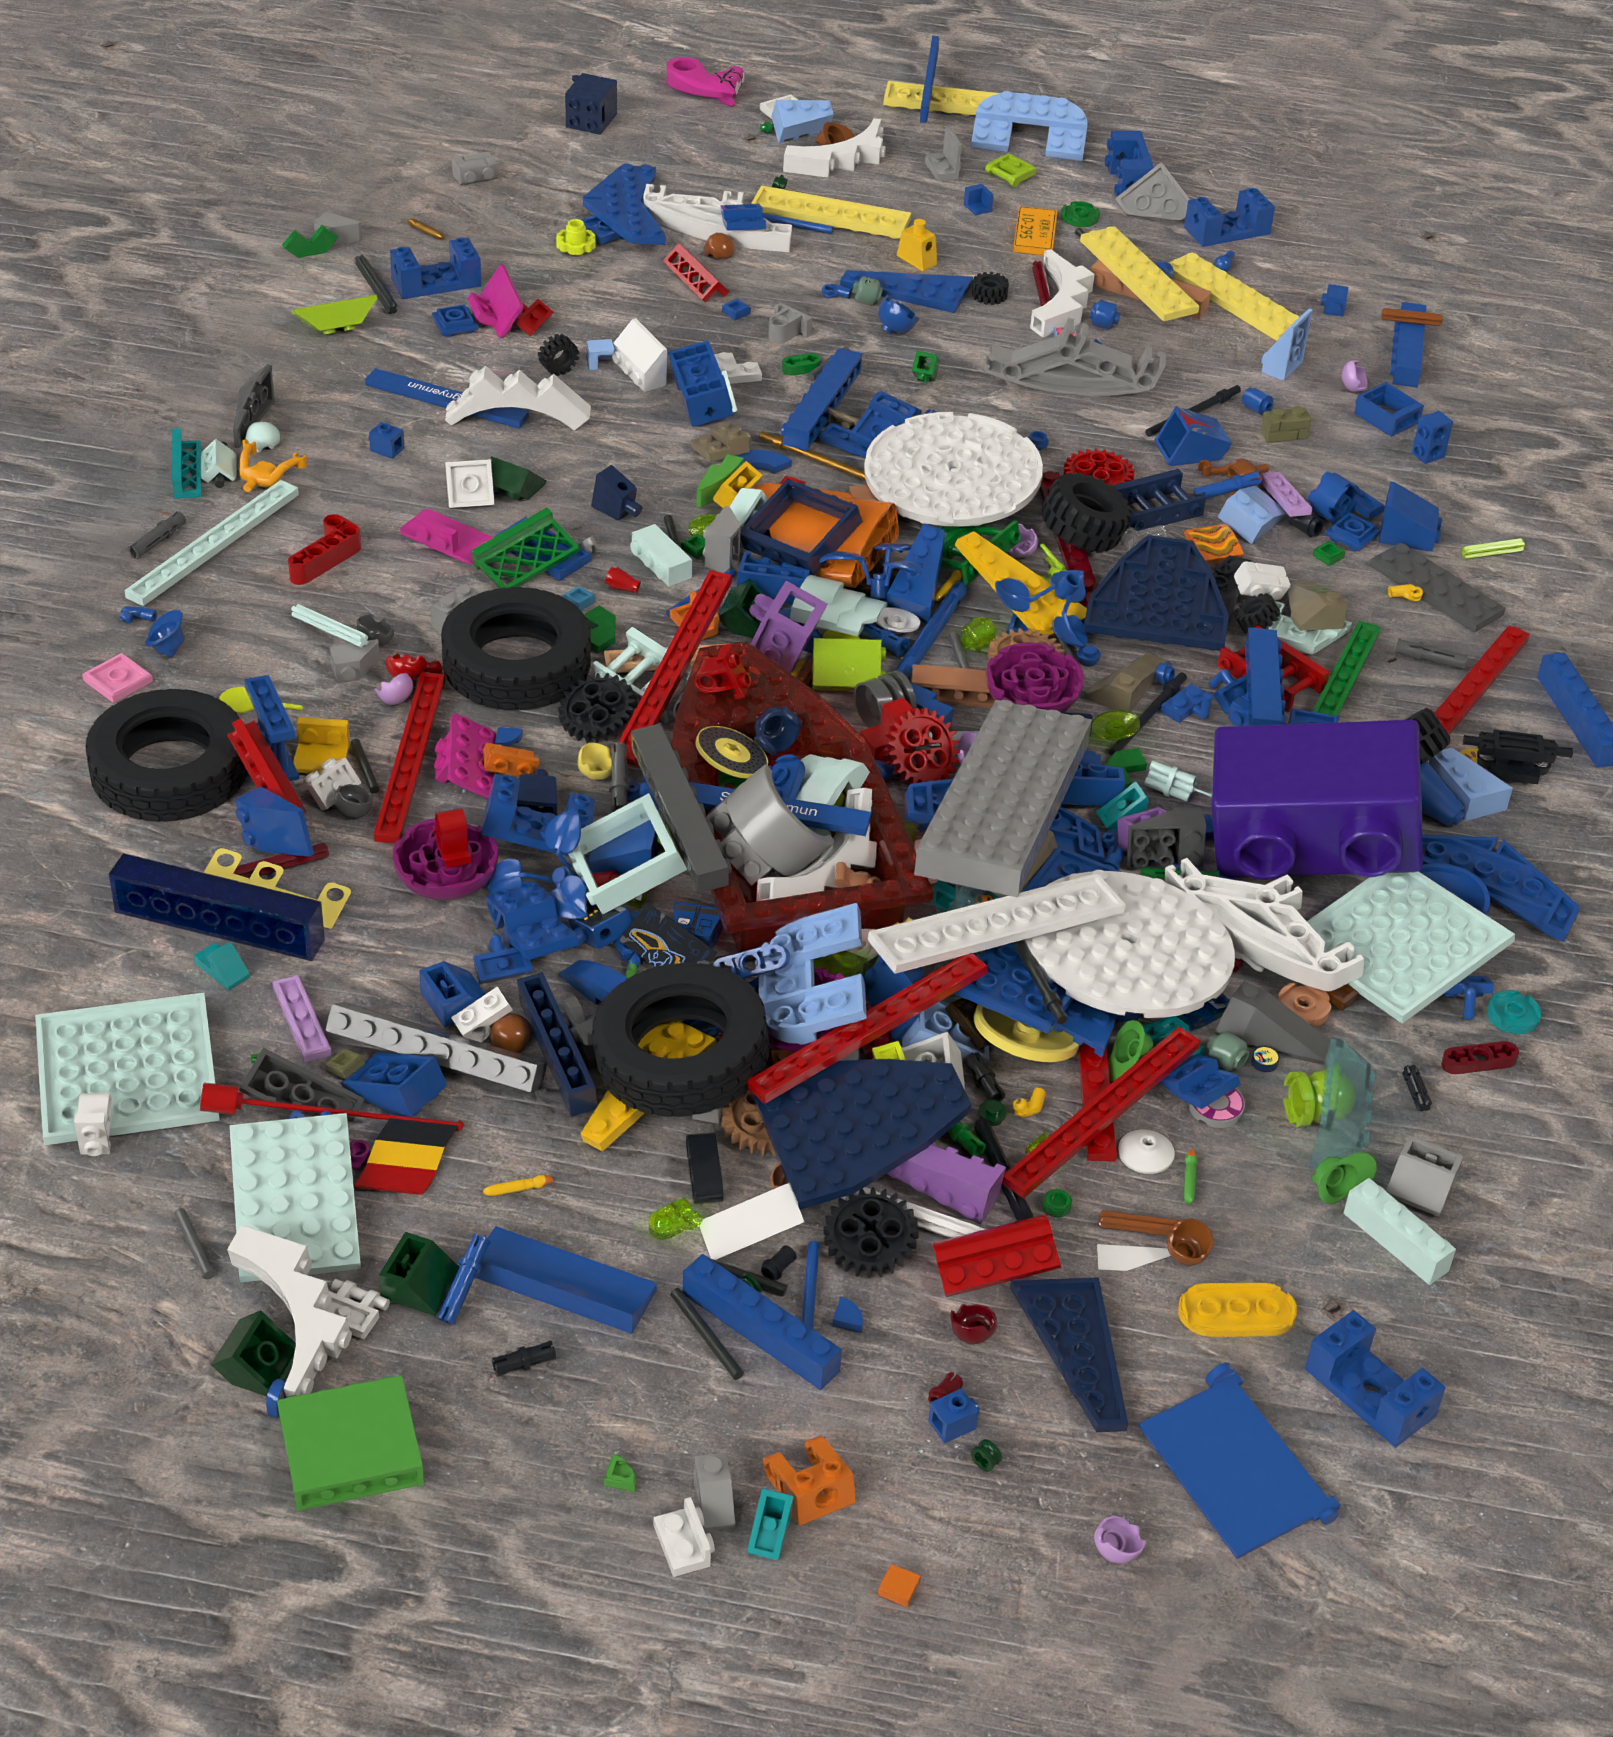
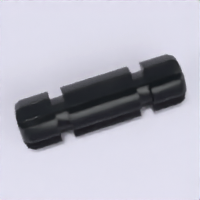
(1417, 1088)

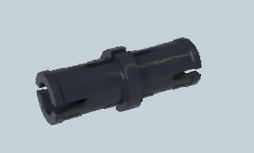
(984, 1077)
(523, 1358)

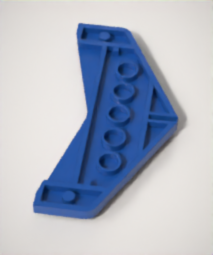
(620, 205)
(1069, 829)
(1509, 880)

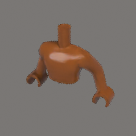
(1239, 466)

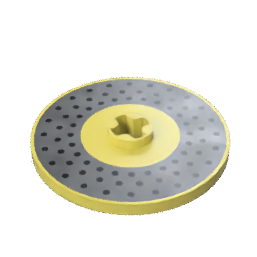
(730, 751)

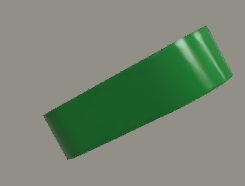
(800, 364)

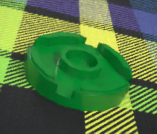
(1080, 214)

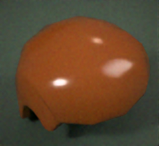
(719, 246)
(511, 1033)
(1190, 1242)

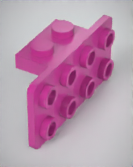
(498, 303)
(444, 535)
(462, 757)

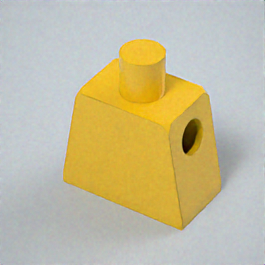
(918, 246)

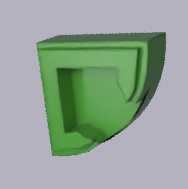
(620, 1474)

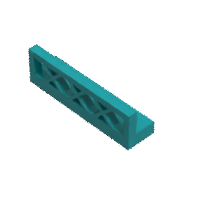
(181, 469)

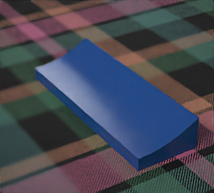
(566, 1280)

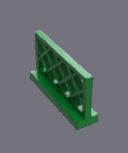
(514, 540)

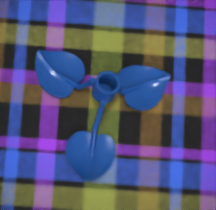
(880, 582)
(1067, 586)
(570, 895)

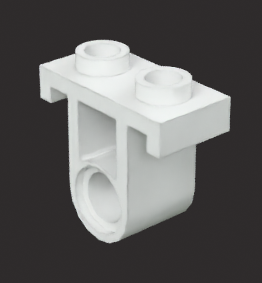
(93, 1123)

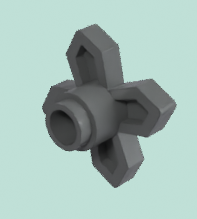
(581, 1030)

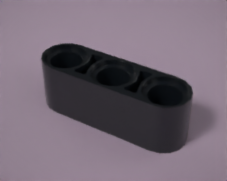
(704, 1168)

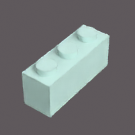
(661, 555)

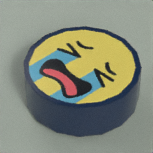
(1265, 1059)

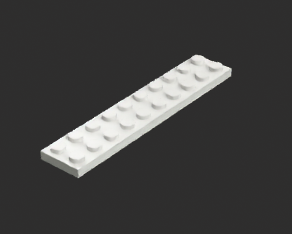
(995, 923)

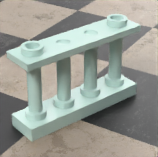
(653, 653)

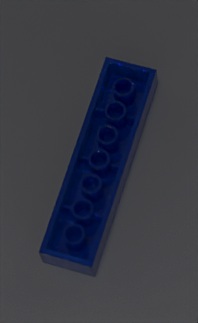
(217, 907)

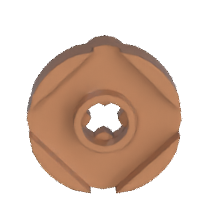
(1317, 999)

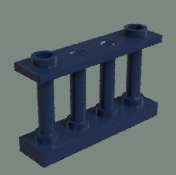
(1157, 487)

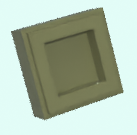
(344, 1063)

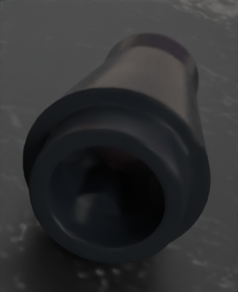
(1308, 524)

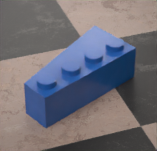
(916, 591)
(1095, 785)

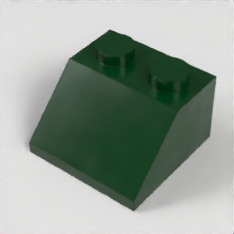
(514, 480)
(735, 610)
(255, 1354)

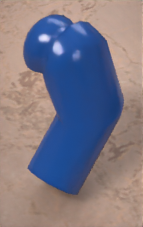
(129, 612)

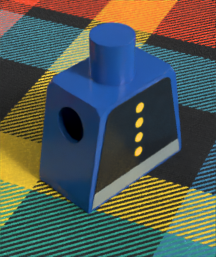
(601, 928)

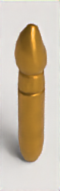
(425, 228)

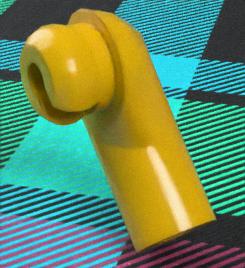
(1406, 591)
(1028, 1108)

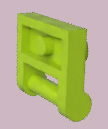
(1018, 169)

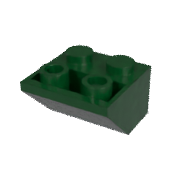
(417, 1274)

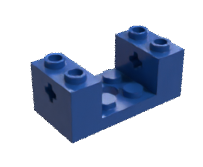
(1127, 158)
(1210, 227)
(422, 280)
(701, 383)
(521, 824)
(1344, 1365)

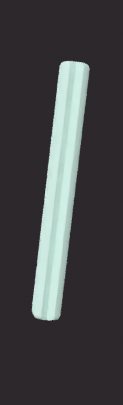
(329, 625)

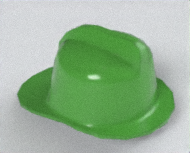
(1129, 1047)
(1339, 1175)

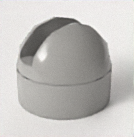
(589, 545)

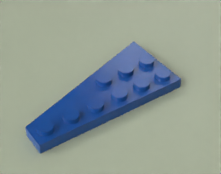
(926, 290)

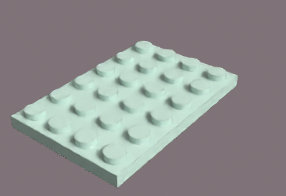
(298, 1186)

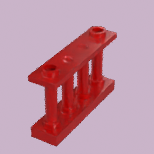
(1293, 663)

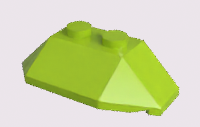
(336, 314)

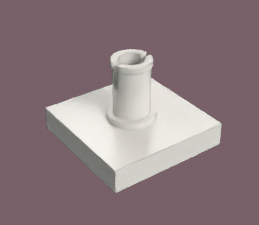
(469, 483)

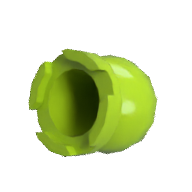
(1304, 1097)

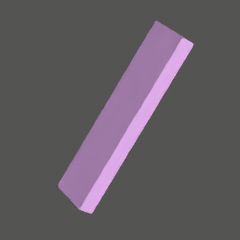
(1285, 494)
(301, 1018)

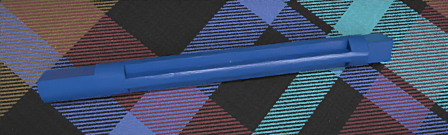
(932, 628)

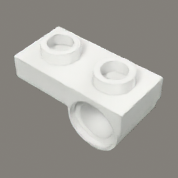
(476, 1018)

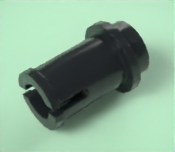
(774, 1267)

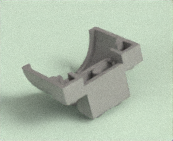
(762, 832)

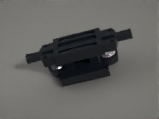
(1516, 754)

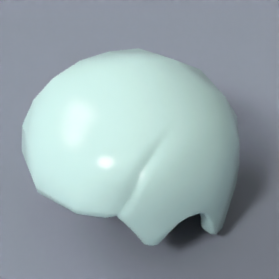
(263, 434)

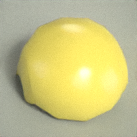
(595, 761)

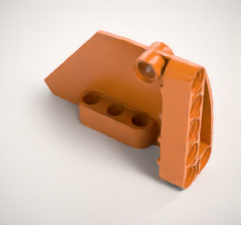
(806, 527)

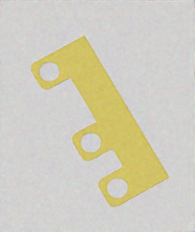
(330, 908)

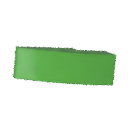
(715, 478)

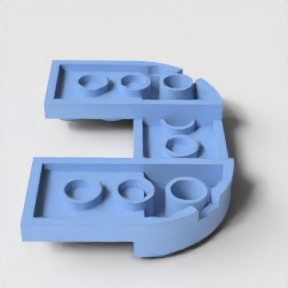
(998, 112)
(790, 999)

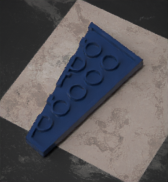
(1076, 1333)

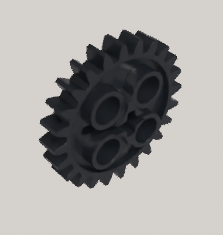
(597, 707)
(890, 1217)

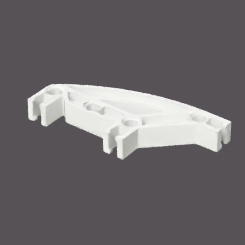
(702, 217)
(1269, 927)

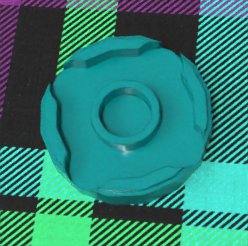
(1513, 1012)

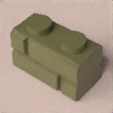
(1285, 424)

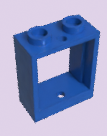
(1406, 409)

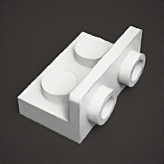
(326, 781)
(684, 1539)

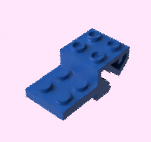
(882, 413)
(529, 921)

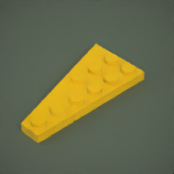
(997, 565)
(665, 1041)

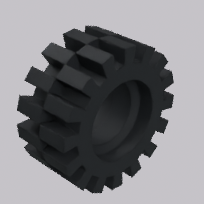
(990, 288)
(551, 348)
(1257, 612)

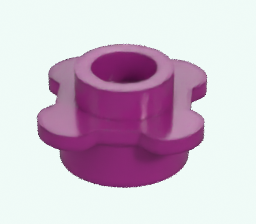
(359, 1153)

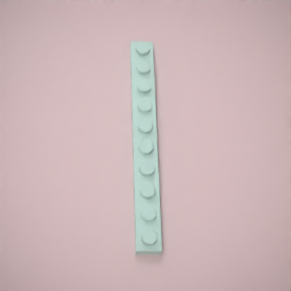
(211, 543)

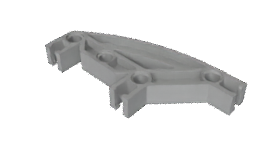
(1045, 367)

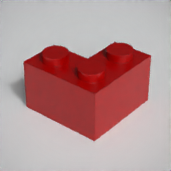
(876, 736)

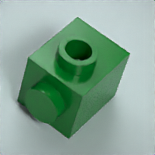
(925, 366)

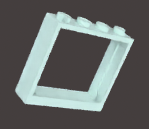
(638, 879)

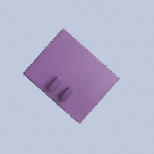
(778, 635)

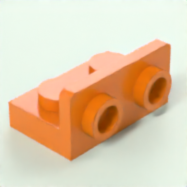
(509, 760)

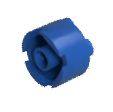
(1333, 497)

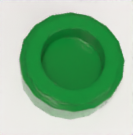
(1057, 1203)

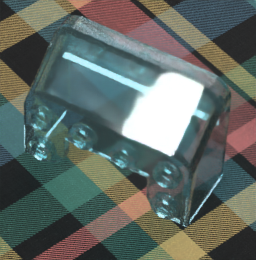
(1343, 1103)

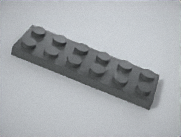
(1439, 587)

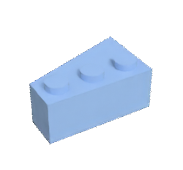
(800, 117)
(1471, 784)

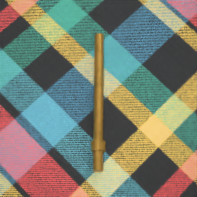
(777, 442)

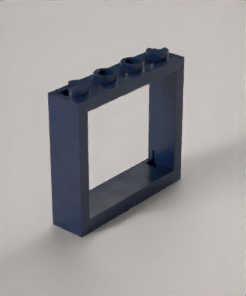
(753, 531)

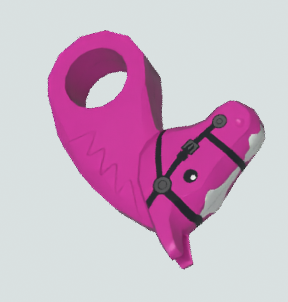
(692, 78)

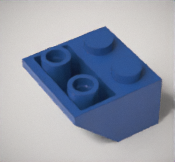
(448, 990)

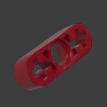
(1498, 1055)

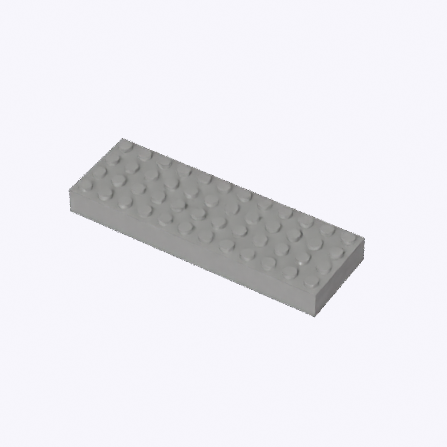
(1003, 798)

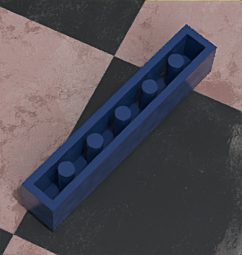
(557, 1044)

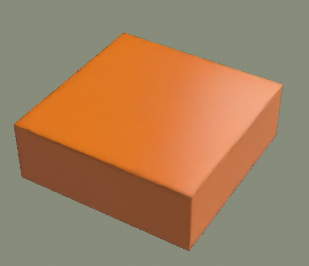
(899, 1585)

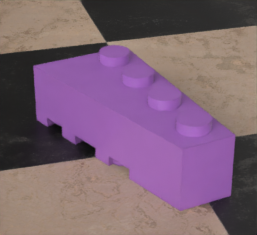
(953, 1180)

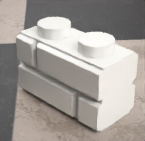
(1262, 578)

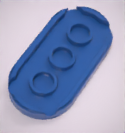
(788, 775)

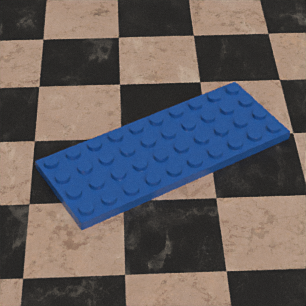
(1008, 984)

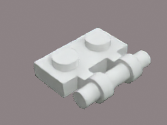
(362, 1315)

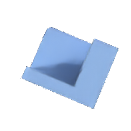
(598, 350)

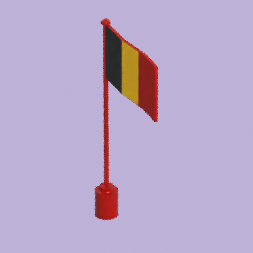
(401, 1157)

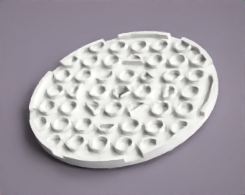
(989, 465)
(1166, 965)

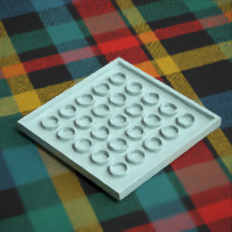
(1412, 939)
(140, 1051)

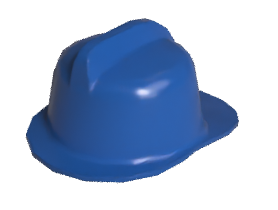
(167, 633)

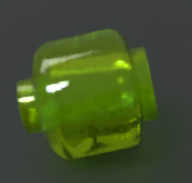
(978, 633)

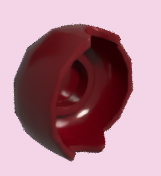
(973, 1323)

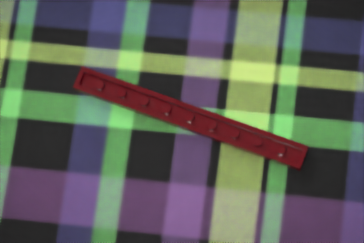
(1072, 557)

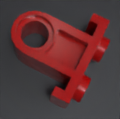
(723, 673)
(452, 837)

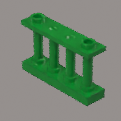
(1003, 539)

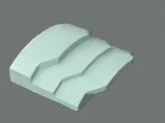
(846, 608)
(826, 780)

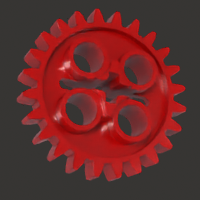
(1100, 465)
(917, 725)

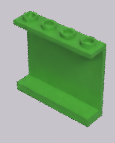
(350, 1442)

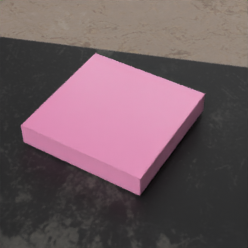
(117, 677)

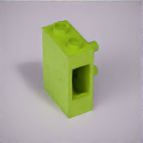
(845, 663)

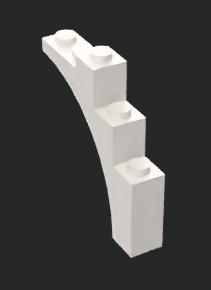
(843, 155)
(1073, 286)
(519, 391)
(820, 875)
(285, 1269)

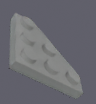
(1155, 196)

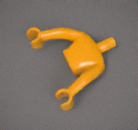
(264, 473)

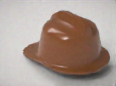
(833, 133)

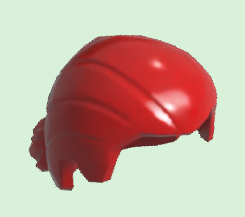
(411, 666)

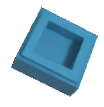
(580, 597)

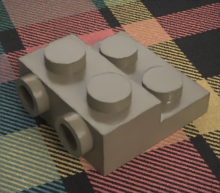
(724, 440)

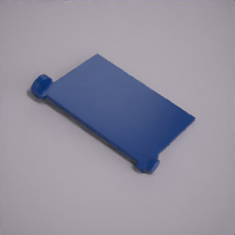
(1236, 1465)

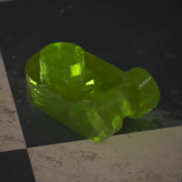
(666, 1224)

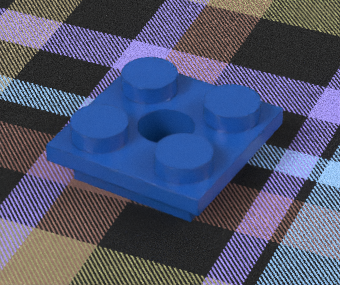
(455, 320)
(1353, 532)

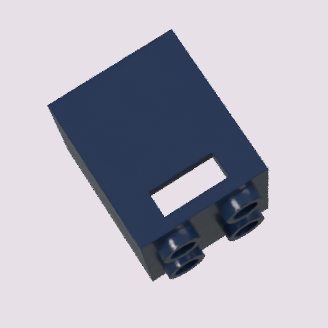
(590, 103)

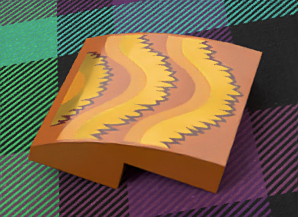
(1215, 542)

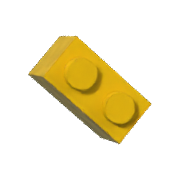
(744, 477)

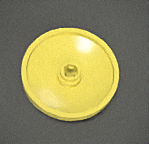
(1023, 1039)

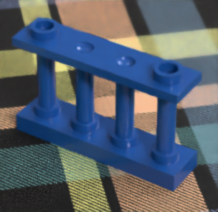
(272, 720)

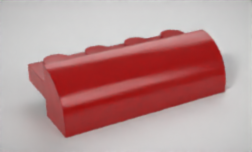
(261, 761)
(996, 1255)

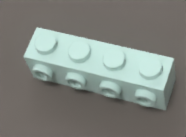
(1399, 1231)

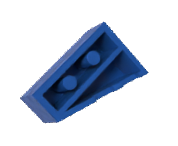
(770, 576)

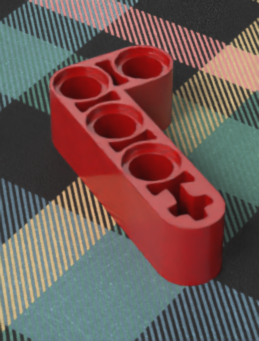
(339, 543)

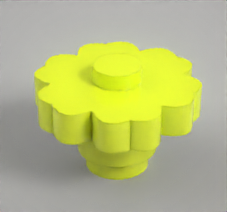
(575, 238)

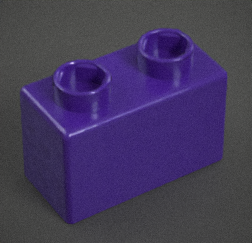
(1317, 799)

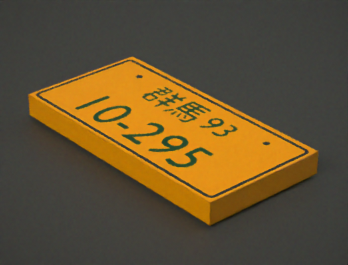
(1034, 230)

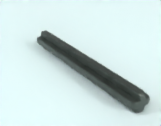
(376, 284)

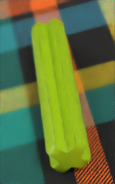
(1493, 548)

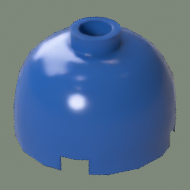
(896, 316)

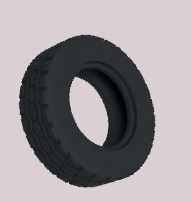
(510, 682)
(166, 792)
(689, 1083)

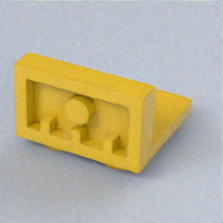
(319, 742)

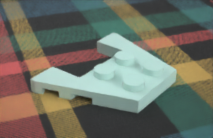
(1306, 640)

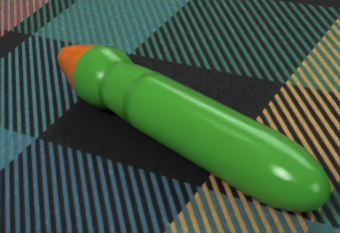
(1190, 1176)

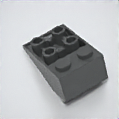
(1167, 838)

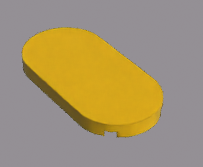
(1237, 1310)

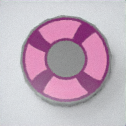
(1222, 1112)

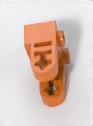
(816, 1489)

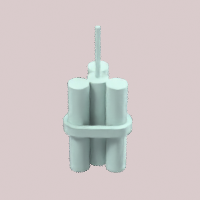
(1172, 781)

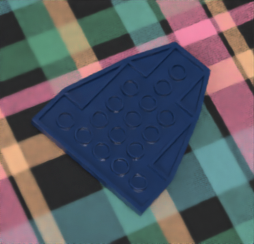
(1160, 595)
(859, 1123)

